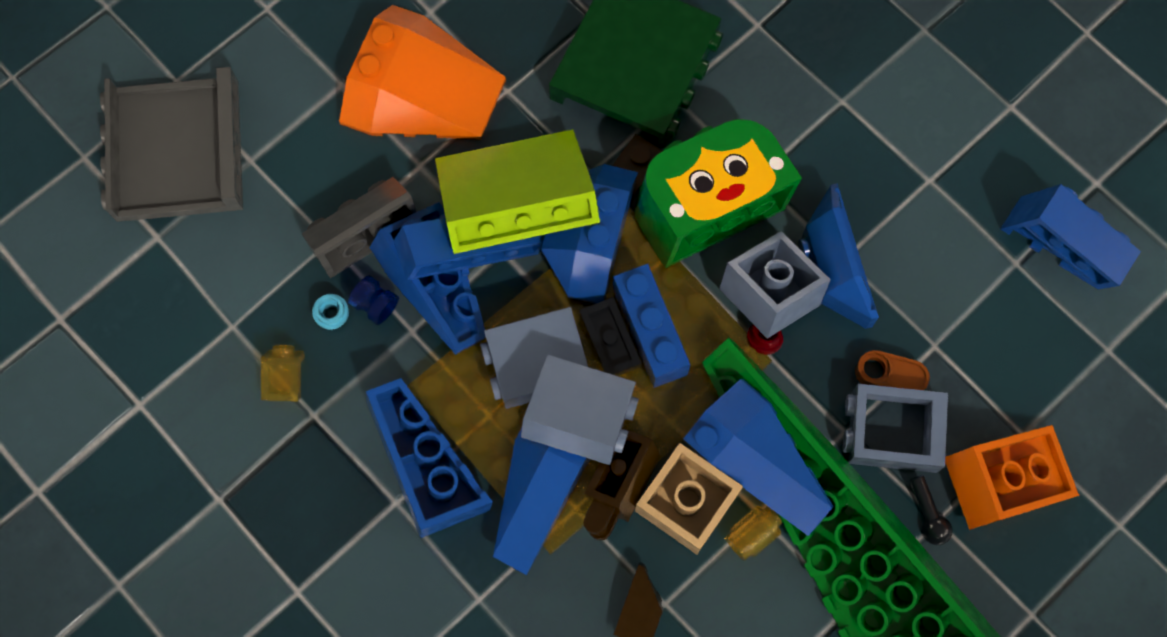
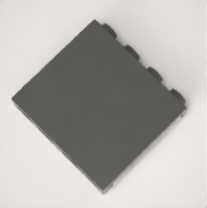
(172, 148)

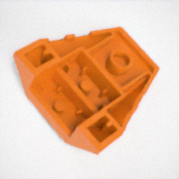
(418, 81)

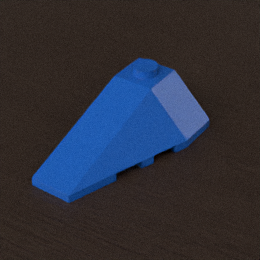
(752, 447)

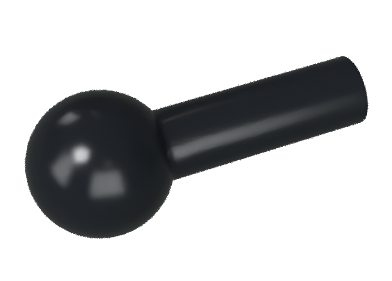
(936, 528)

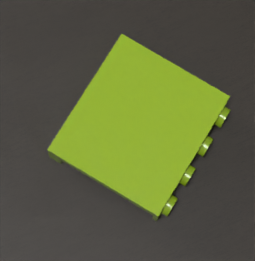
(516, 191)

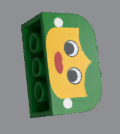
(713, 188)

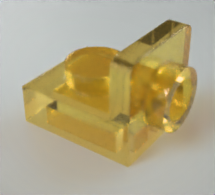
(281, 374)

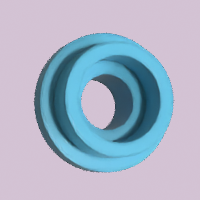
(323, 304)

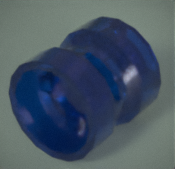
(373, 300)

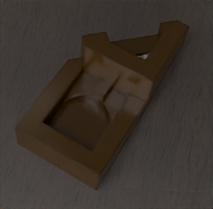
(641, 608)

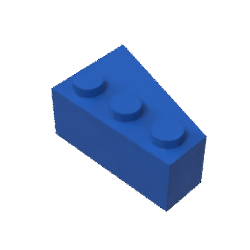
(1073, 233)

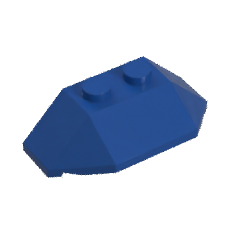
(833, 249)
(586, 254)

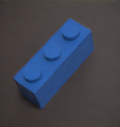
(651, 325)

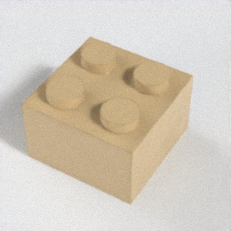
(688, 498)

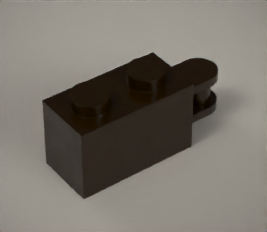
(619, 486)

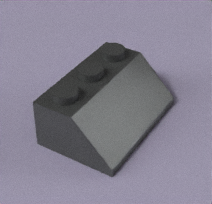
(351, 230)

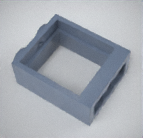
(934, 430)

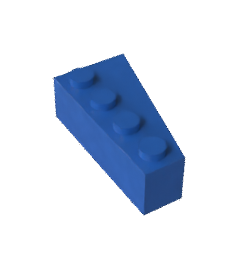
(430, 474)

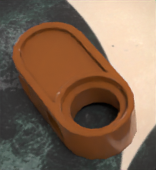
(897, 371)

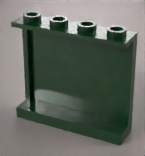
(638, 61)

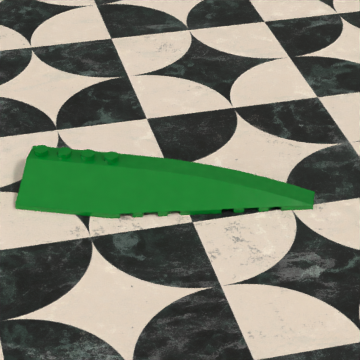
(860, 554)

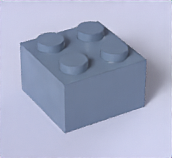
(774, 284)

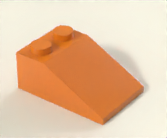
(1010, 476)

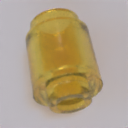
(754, 532)

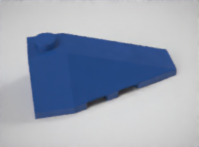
(442, 298)
(533, 500)

